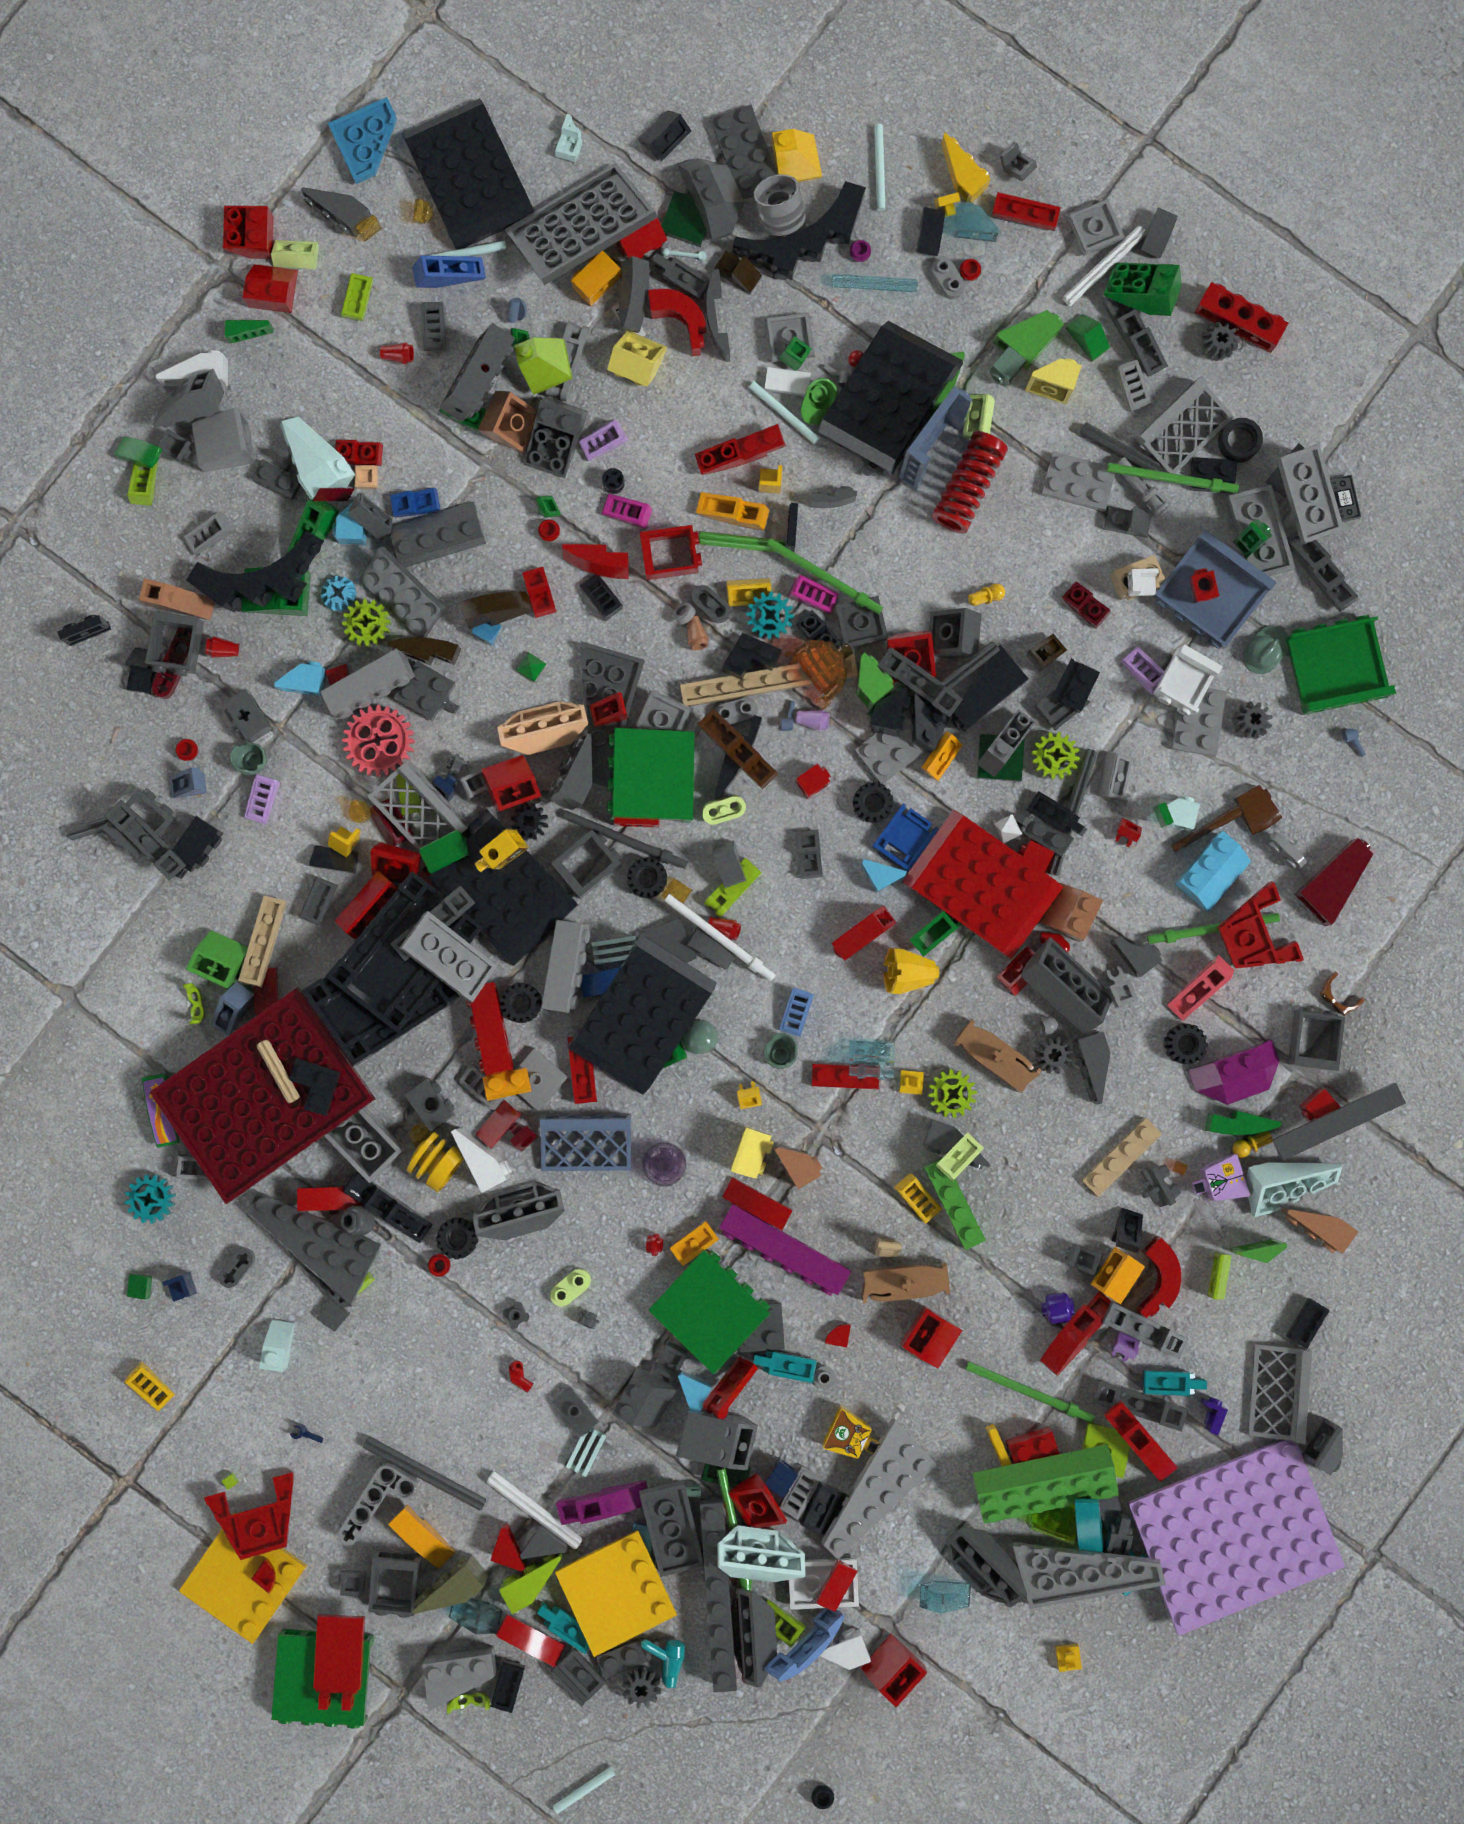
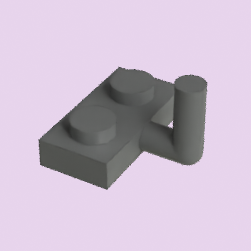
(277, 477)

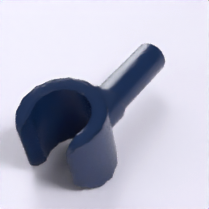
(304, 1433)

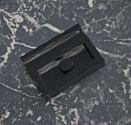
(1213, 468)
(91, 626)
(1075, 685)
(823, 1508)

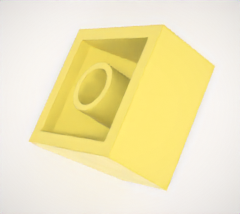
(636, 358)
(1055, 380)
(751, 1153)

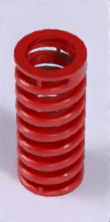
(988, 458)

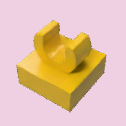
(947, 203)
(911, 1082)
(749, 1097)
(1068, 1657)

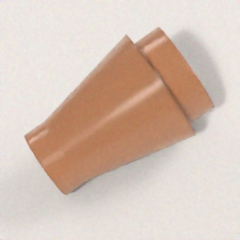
(696, 634)

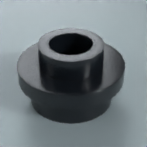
(822, 1803)

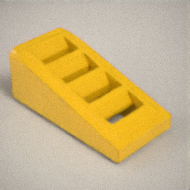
(906, 1183)
(143, 1392)

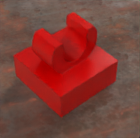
(1129, 830)

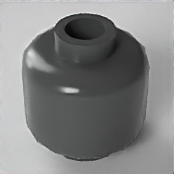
(357, 1220)

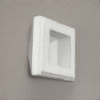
(1007, 828)

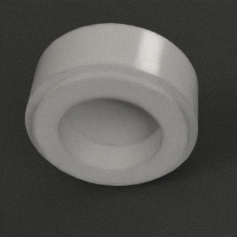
(684, 613)

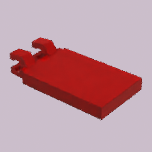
(338, 1658)

